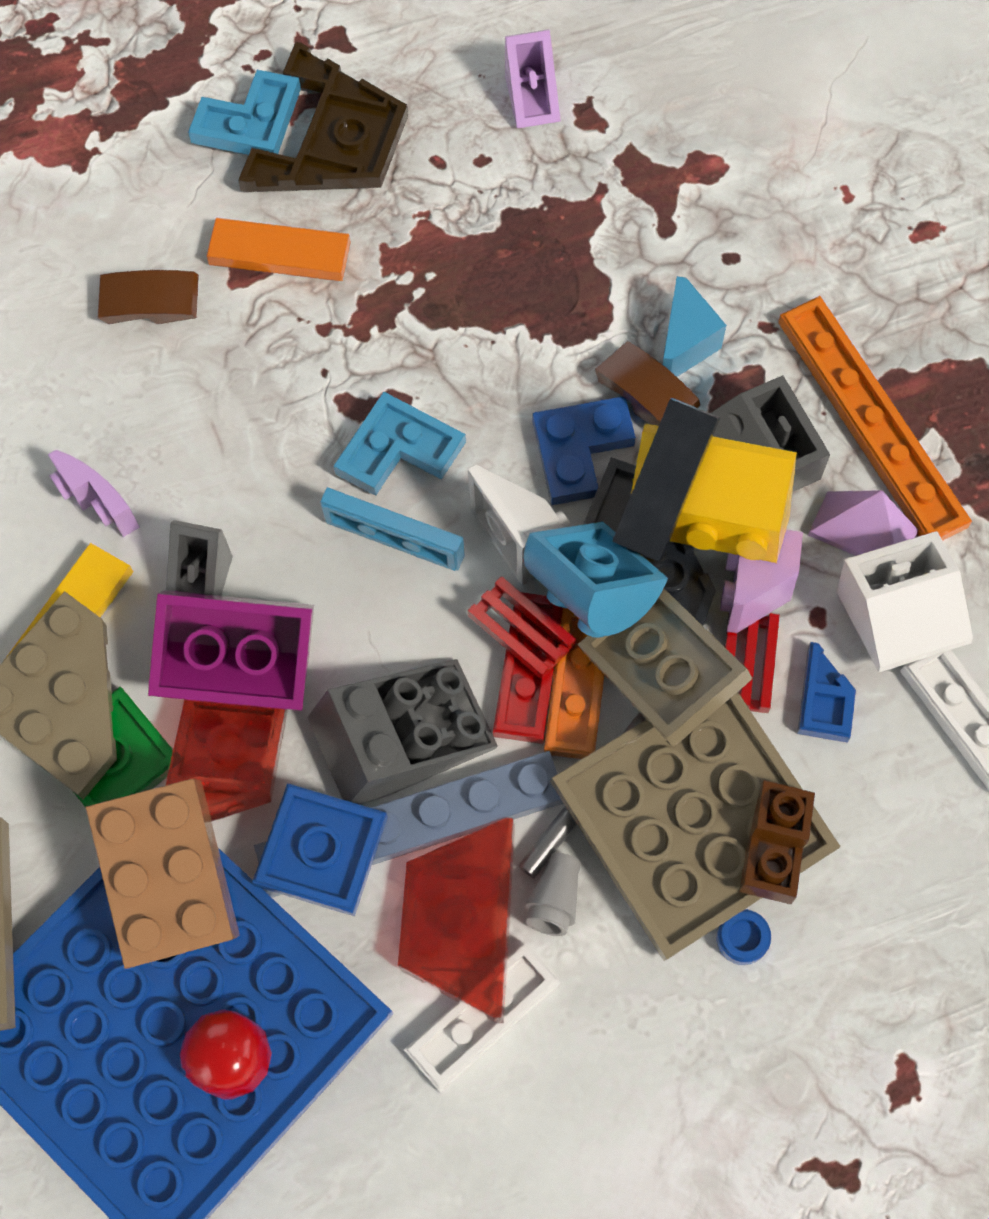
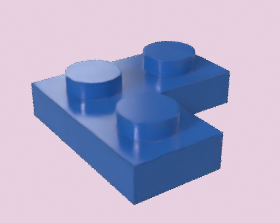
(569, 438)

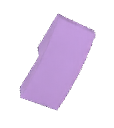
(91, 489)

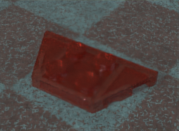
(230, 751)
(460, 918)

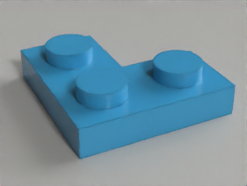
(256, 124)
(395, 433)

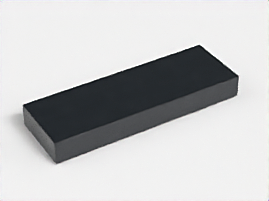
(666, 479)

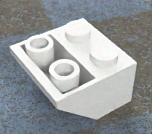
(906, 601)

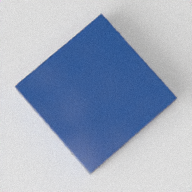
(320, 849)

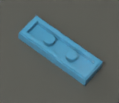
(393, 529)

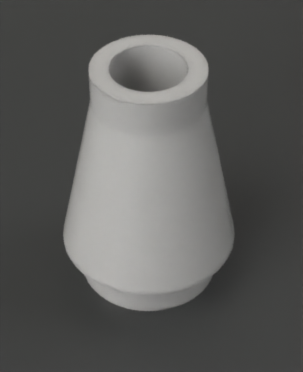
(554, 899)

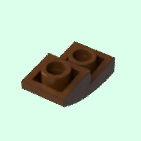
(149, 294)
(643, 382)
(777, 842)

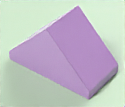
(531, 78)

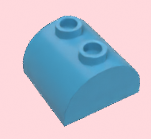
(593, 576)

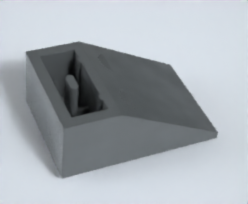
(775, 419)
(399, 730)

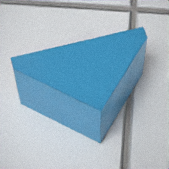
(693, 329)

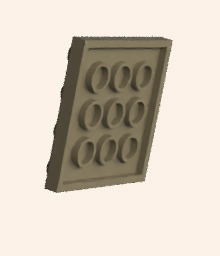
(681, 819)

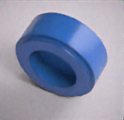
(744, 938)

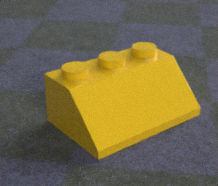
(736, 500)

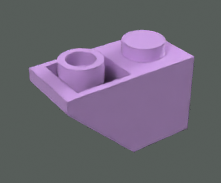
(760, 584)

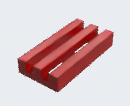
(492, 600)
(771, 625)

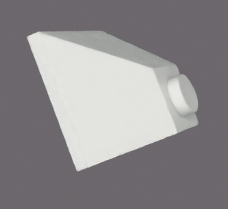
(509, 516)

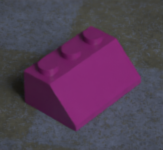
(230, 650)

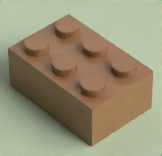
(162, 872)

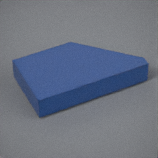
(826, 699)

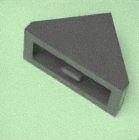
(197, 559)

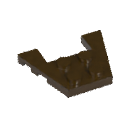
(346, 140)

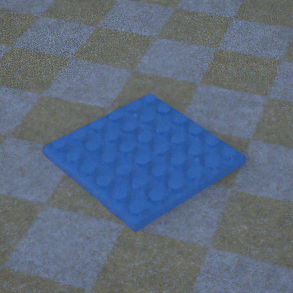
(100, 1047)

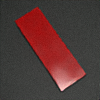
(522, 694)

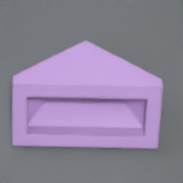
(860, 521)

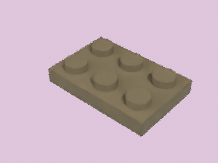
(668, 668)

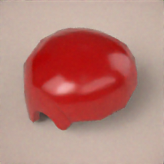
(225, 1054)

